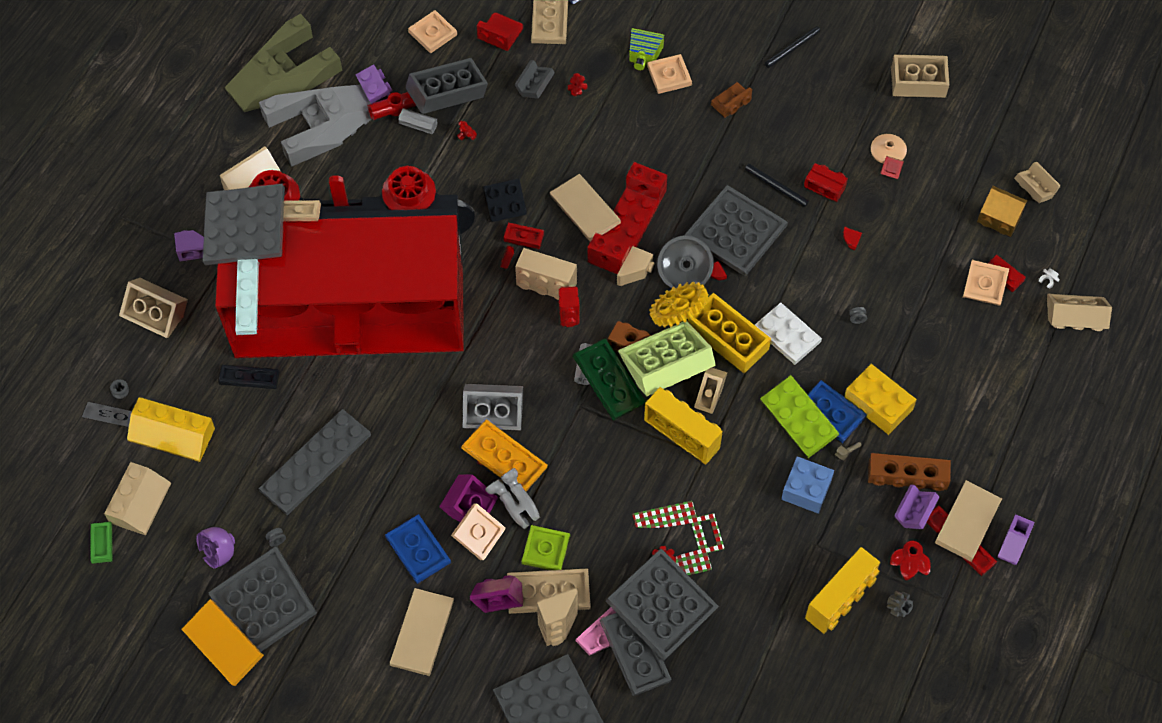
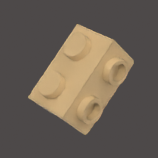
(1038, 183)

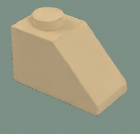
(635, 266)
(710, 390)

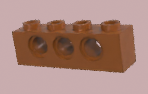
(623, 332)
(916, 465)

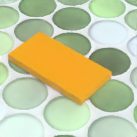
(502, 453)
(222, 642)

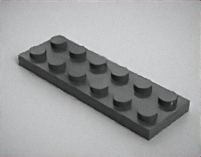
(314, 462)

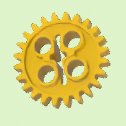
(679, 304)

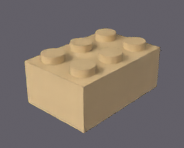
(920, 76)
(544, 273)

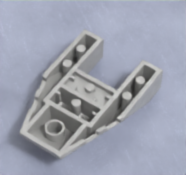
(329, 112)

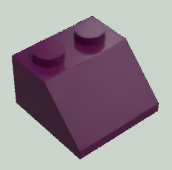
(463, 494)
(498, 594)

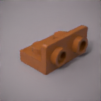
(732, 99)

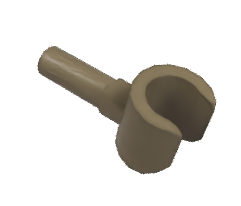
(843, 453)

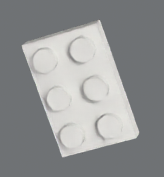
(788, 333)

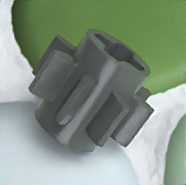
(900, 604)

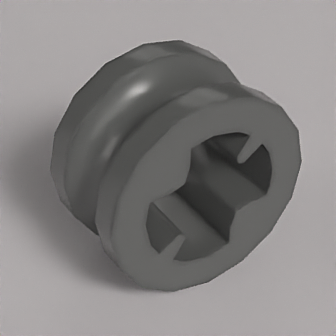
(858, 315)
(124, 392)
(275, 537)

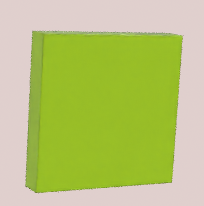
(545, 548)

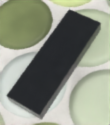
(249, 376)

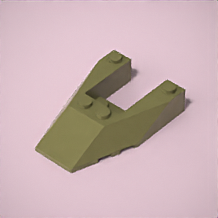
(274, 73)

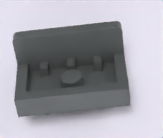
(533, 80)

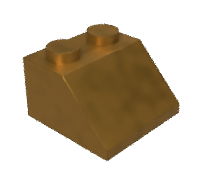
(1001, 211)

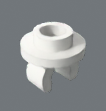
(1051, 275)

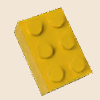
(880, 398)

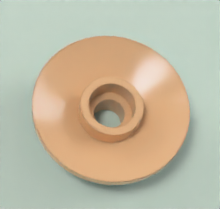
(880, 149)

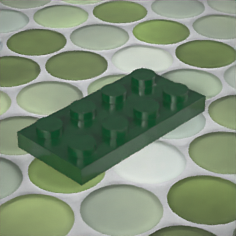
(609, 379)

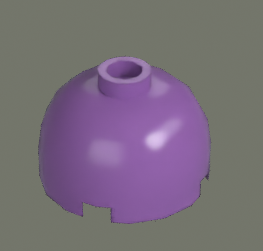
(217, 546)

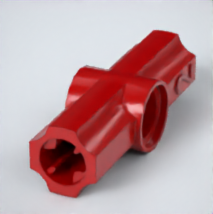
(391, 106)

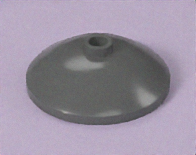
(683, 249)

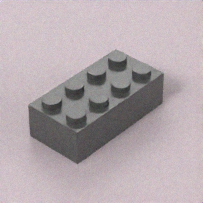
(446, 85)

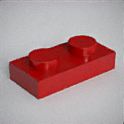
(523, 235)
(1014, 277)

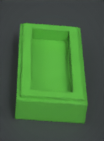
(101, 542)

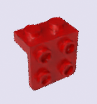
(499, 31)

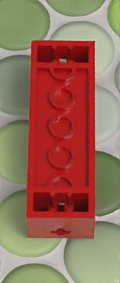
(635, 213)

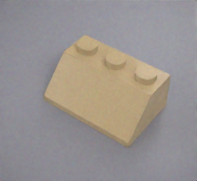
(244, 172)
(152, 307)
(1078, 312)
(137, 499)
(557, 616)

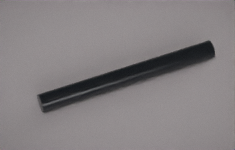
(792, 47)
(777, 185)

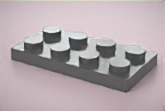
(637, 660)

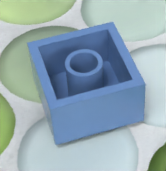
(807, 484)

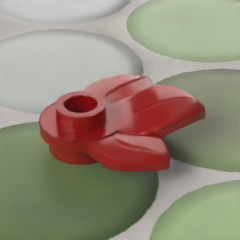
(911, 563)

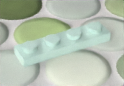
(247, 297)

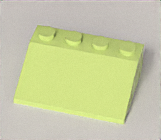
(667, 357)

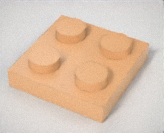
(432, 31)
(669, 73)
(986, 282)
(478, 531)

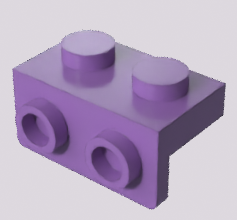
(373, 83)
(916, 508)

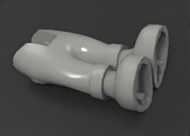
(514, 509)

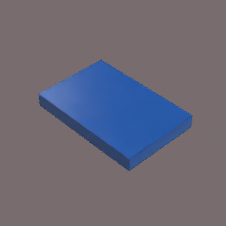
(837, 410)
(417, 548)

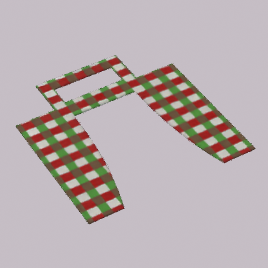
(682, 514)

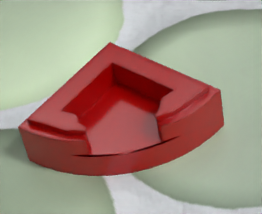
(851, 237)
(508, 254)
(718, 272)

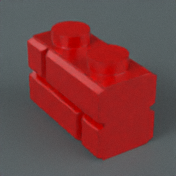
(826, 182)
(569, 306)

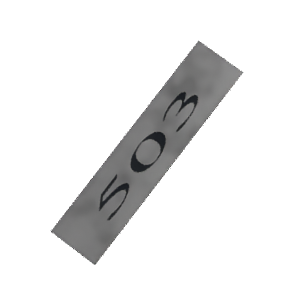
(107, 414)

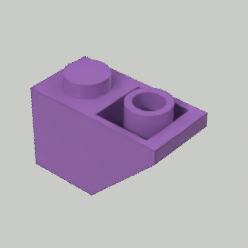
(1015, 539)

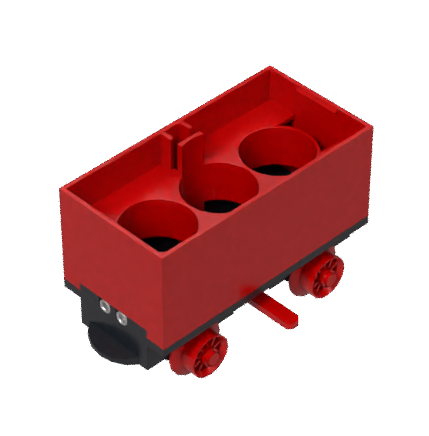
(361, 276)

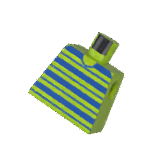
(644, 47)

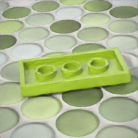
(799, 416)

